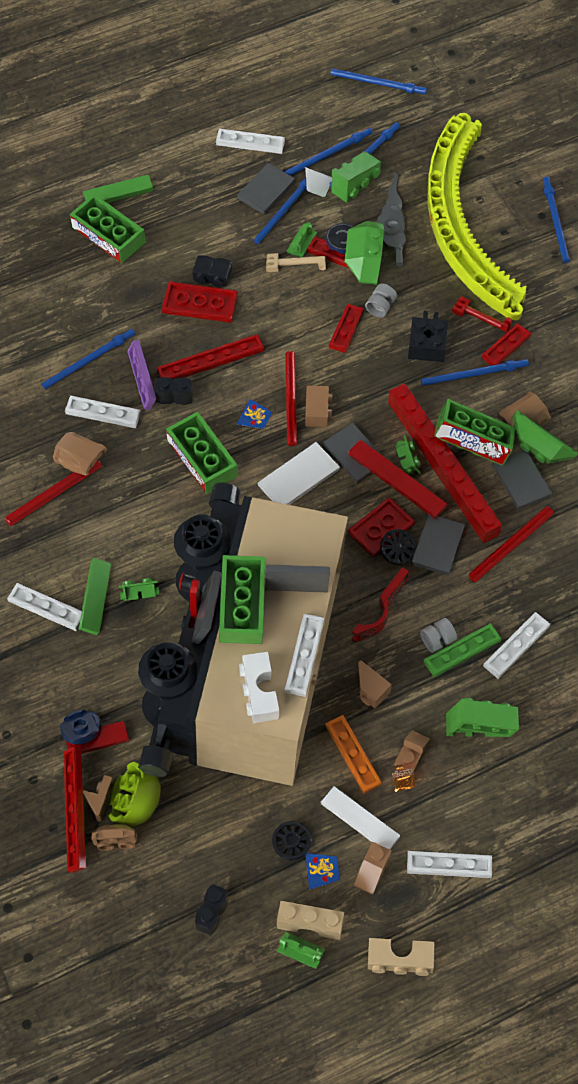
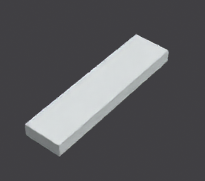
(250, 141)
(102, 411)
(45, 606)
(516, 645)
(304, 655)
(359, 818)
(449, 864)

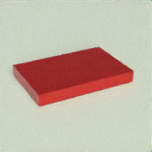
(377, 523)

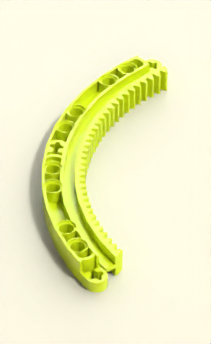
(451, 227)

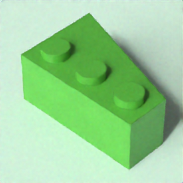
(355, 176)
(482, 717)

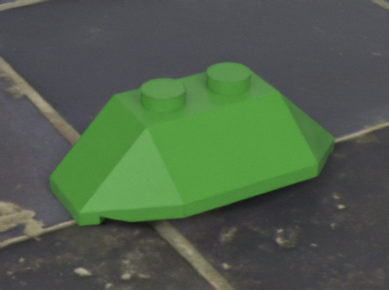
(365, 251)
(539, 441)

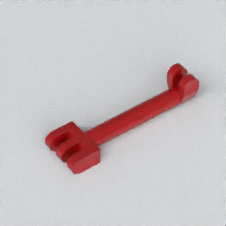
(463, 306)

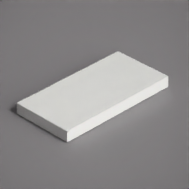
(299, 475)

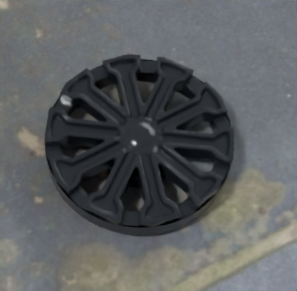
(397, 547)
(291, 840)

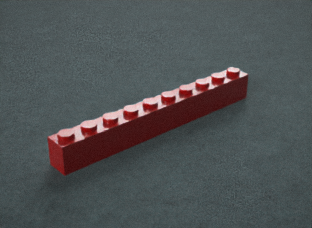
(444, 464)

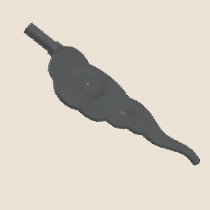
(393, 222)

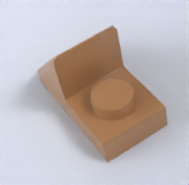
(412, 750)
(99, 801)

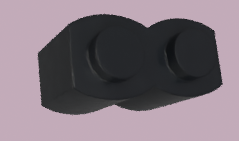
(212, 270)
(173, 391)
(214, 905)

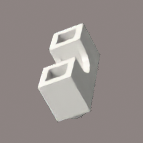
(261, 705)

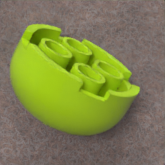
(141, 804)

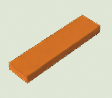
(353, 754)

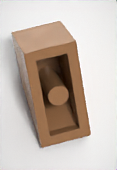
(372, 686)
(372, 868)

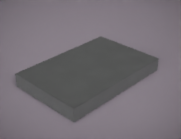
(266, 188)
(339, 446)
(522, 480)
(438, 544)
(297, 578)
(206, 607)

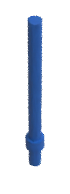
(410, 87)
(385, 136)
(355, 138)
(303, 187)
(549, 194)
(117, 341)
(509, 365)

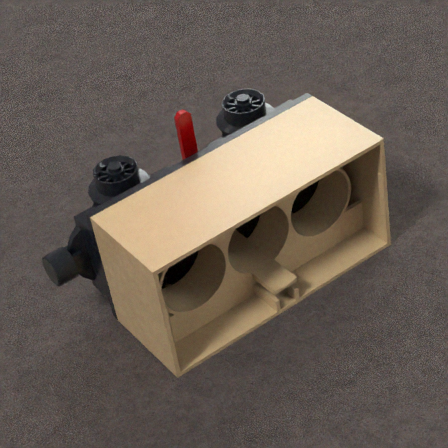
(197, 688)

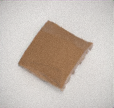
(529, 406)
(77, 453)
(117, 833)

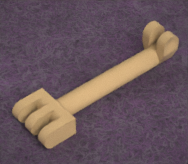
(273, 262)

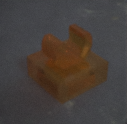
(402, 778)

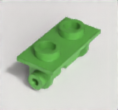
(302, 240)
(411, 462)
(146, 587)
(300, 950)

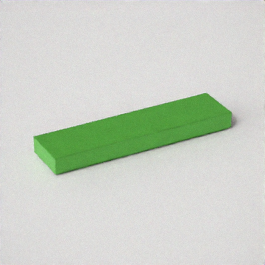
(121, 189)
(95, 596)
(462, 650)

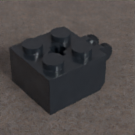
(428, 338)

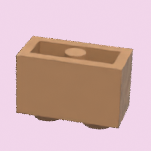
(317, 406)

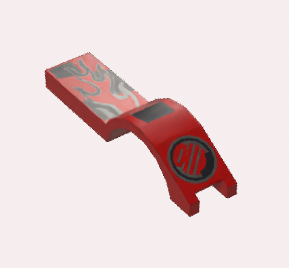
(364, 631)

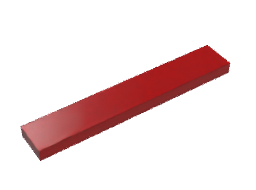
(211, 358)
(397, 479)
(74, 810)

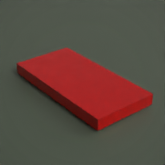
(199, 302)

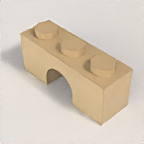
(298, 916)
(383, 959)

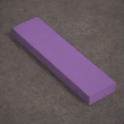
(141, 375)

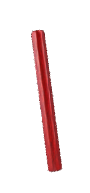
(291, 399)
(48, 495)
(510, 544)

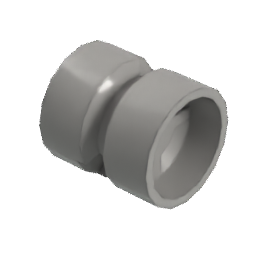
(381, 300)
(440, 634)

